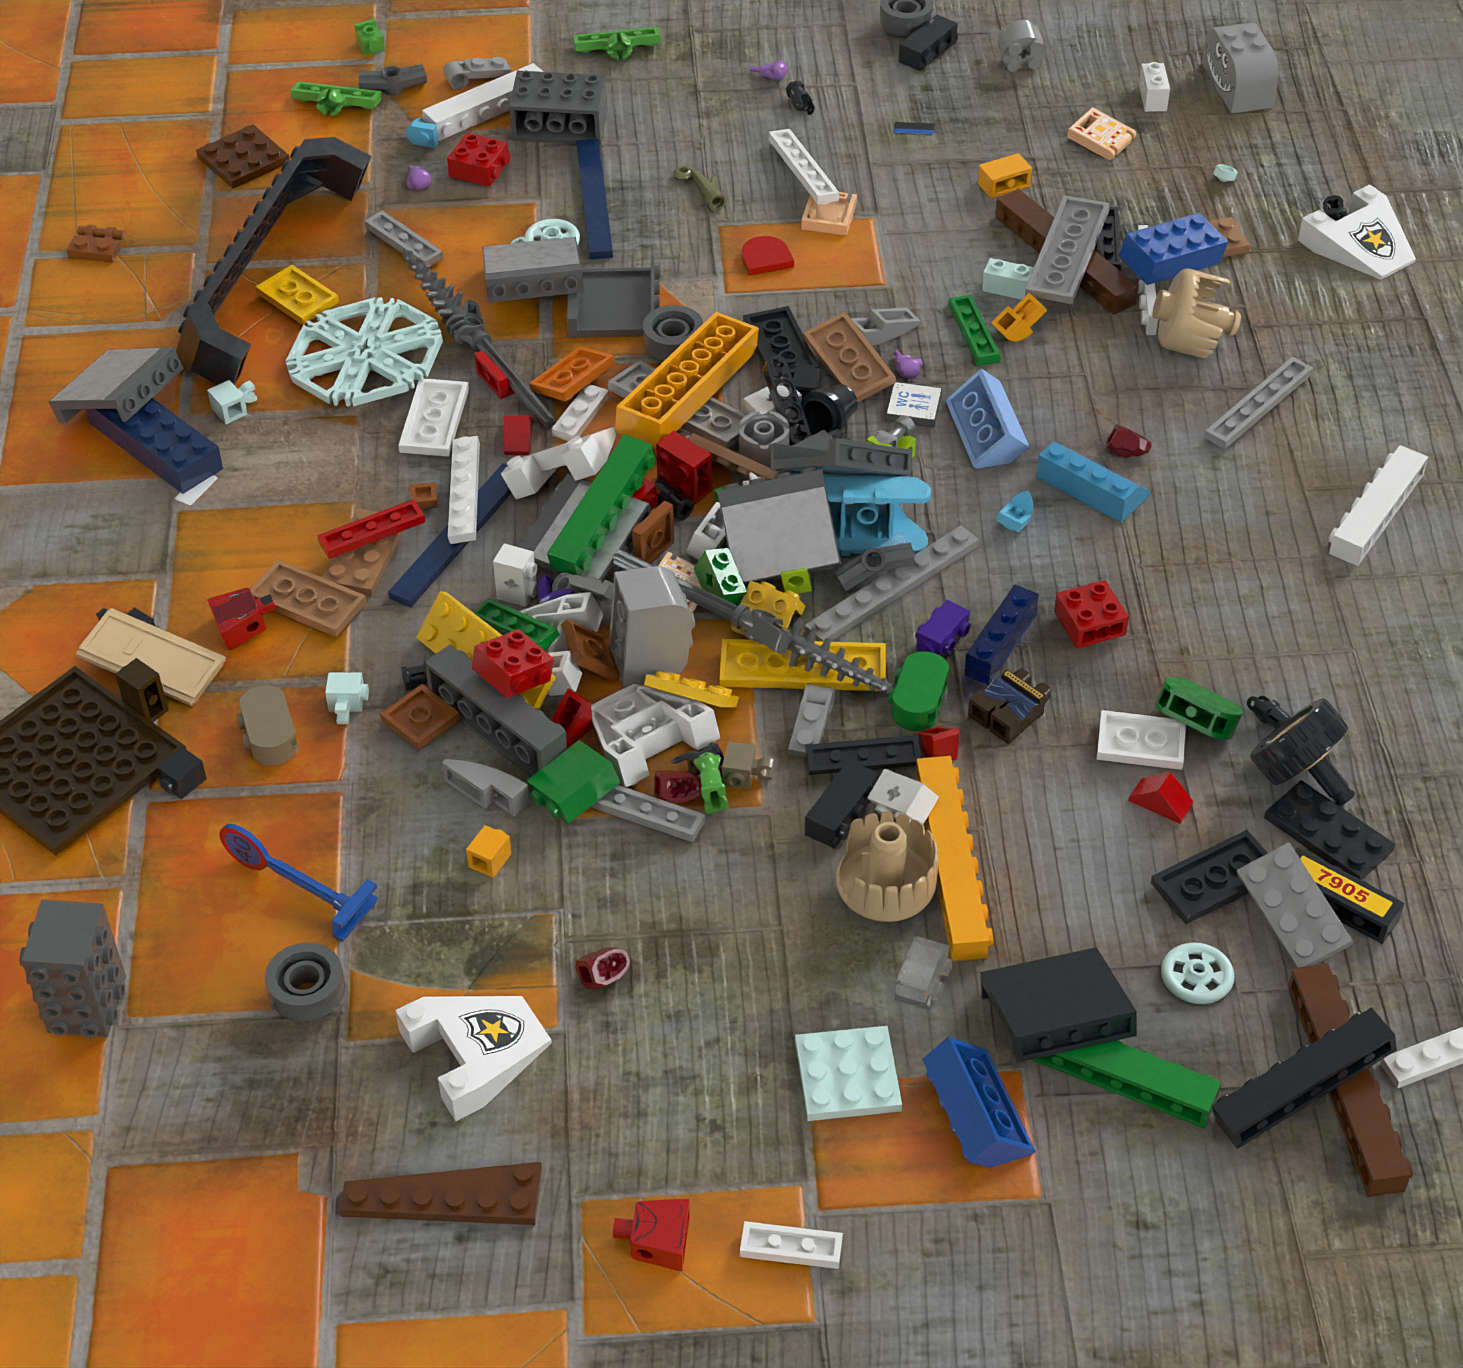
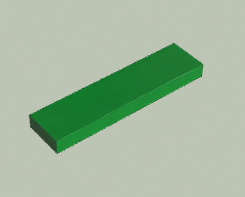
(974, 330)
(507, 619)

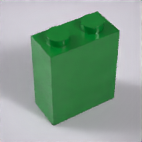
(573, 782)

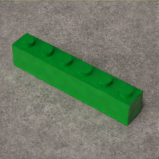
(601, 506)
(1141, 1078)

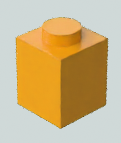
(489, 851)

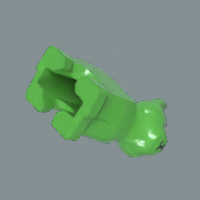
(712, 788)

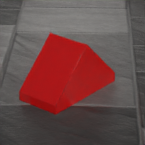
(517, 434)
(574, 716)
(939, 742)
(1162, 796)

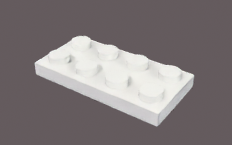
(433, 417)

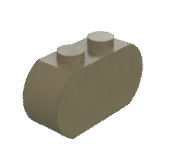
(267, 725)

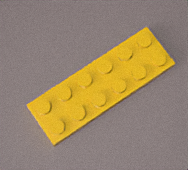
(457, 626)
(757, 666)

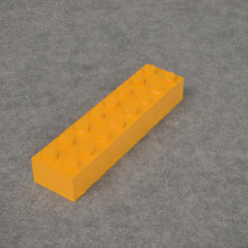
(686, 379)

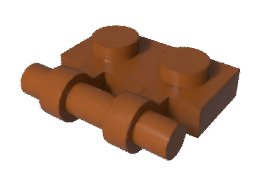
(94, 248)

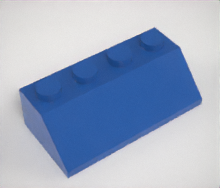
(977, 1104)

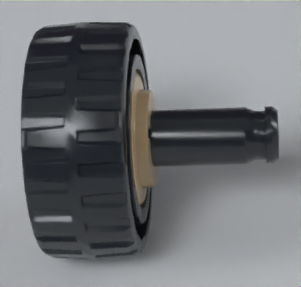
(1302, 746)

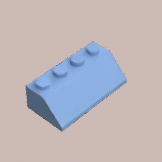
(986, 421)

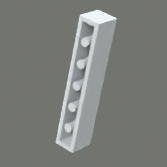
(473, 105)
(1377, 505)

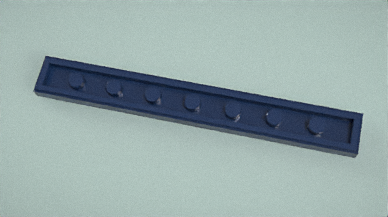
(594, 199)
(441, 552)

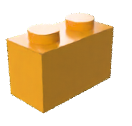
(1004, 175)

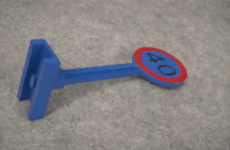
(251, 853)

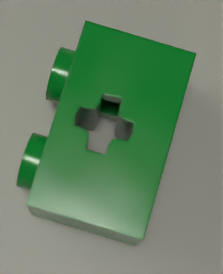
(720, 575)

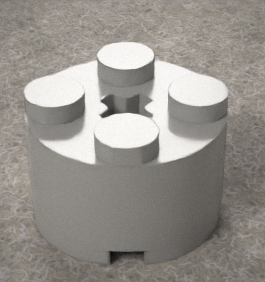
(1021, 46)
(757, 434)

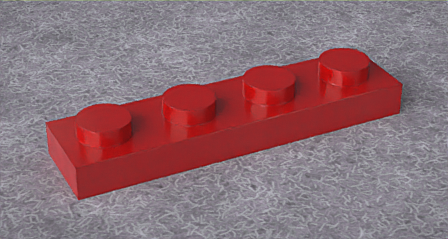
(371, 528)

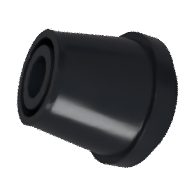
(829, 408)

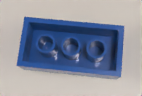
(1172, 246)

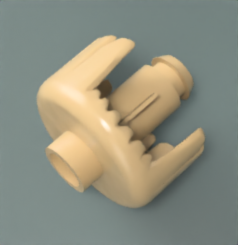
(1189, 319)
(888, 867)

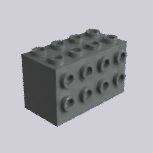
(558, 107)
(74, 968)

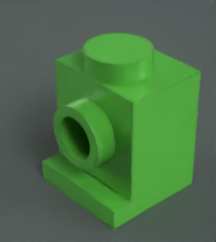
(369, 37)

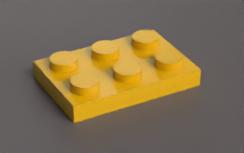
(297, 294)
(692, 689)

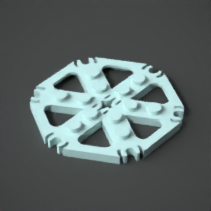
(349, 345)

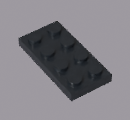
(781, 336)
(1329, 830)
(1208, 878)

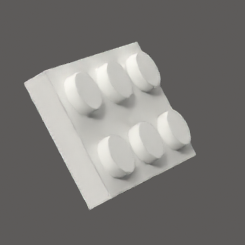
(1141, 740)

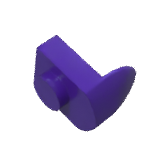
(545, 590)

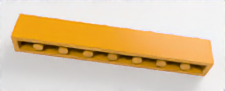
(957, 869)

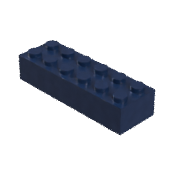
(162, 443)

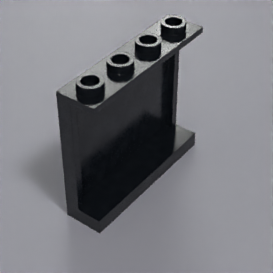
(1060, 1004)

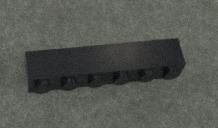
(1304, 1077)

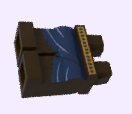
(1009, 703)

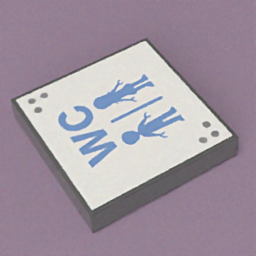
(915, 401)

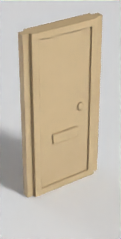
(182, 665)

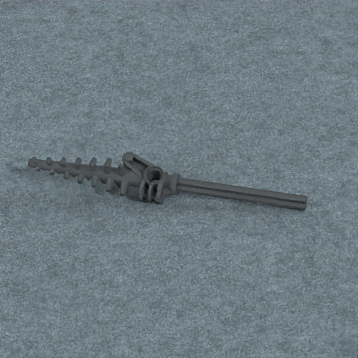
(466, 328)
(769, 630)

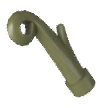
(713, 197)

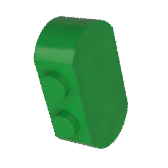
(919, 691)
(1199, 708)

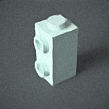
(1006, 278)

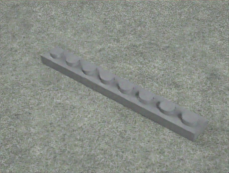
(892, 585)

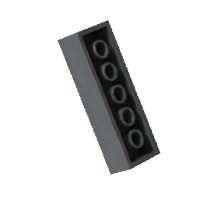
(503, 723)

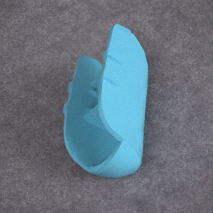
(869, 512)

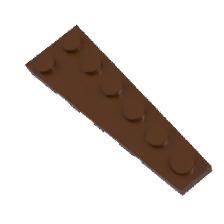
(468, 1195)

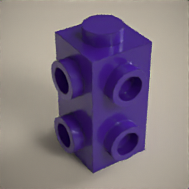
(943, 629)

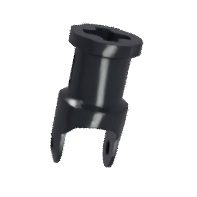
(800, 99)
(1337, 207)
(681, 507)
(414, 676)
(1268, 710)
(692, 755)

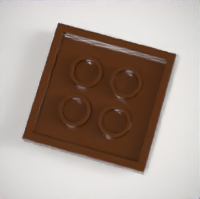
(242, 156)

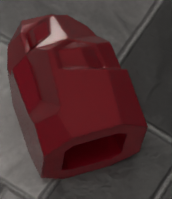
(1126, 442)
(676, 786)
(602, 967)

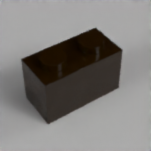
(142, 689)

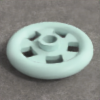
(552, 230)
(1201, 994)

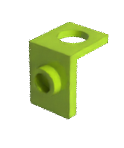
(797, 580)

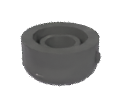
(904, 16)
(667, 329)
(302, 965)

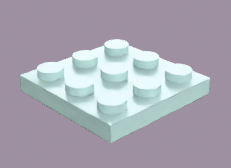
(848, 1073)

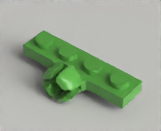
(617, 42)
(333, 98)

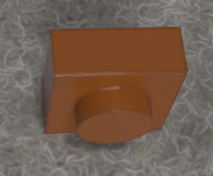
(424, 494)

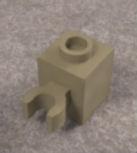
(741, 765)

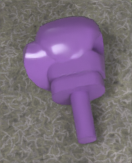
(772, 71)
(417, 178)
(907, 366)

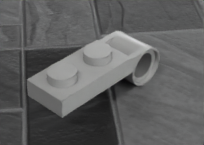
(460, 72)
(580, 584)
(811, 718)

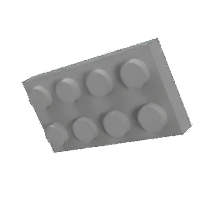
(1294, 907)

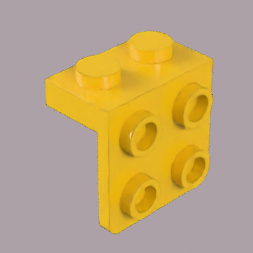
(767, 598)

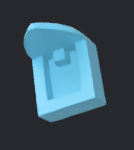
(422, 133)
(1017, 512)

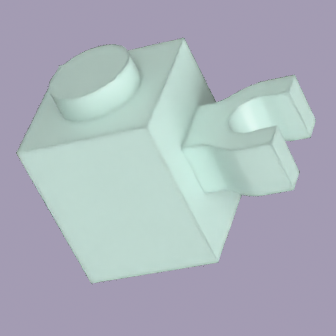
(229, 401)
(345, 694)

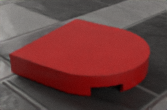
(766, 255)

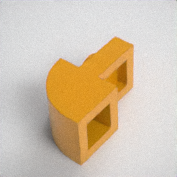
(1016, 322)

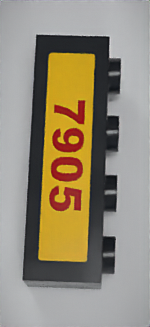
(1353, 899)

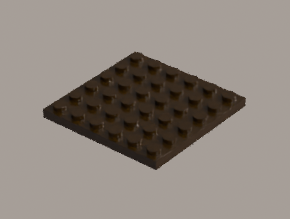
(75, 758)

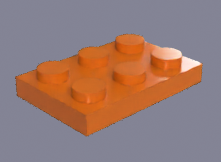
(572, 373)

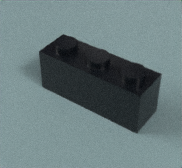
(928, 42)
(840, 804)

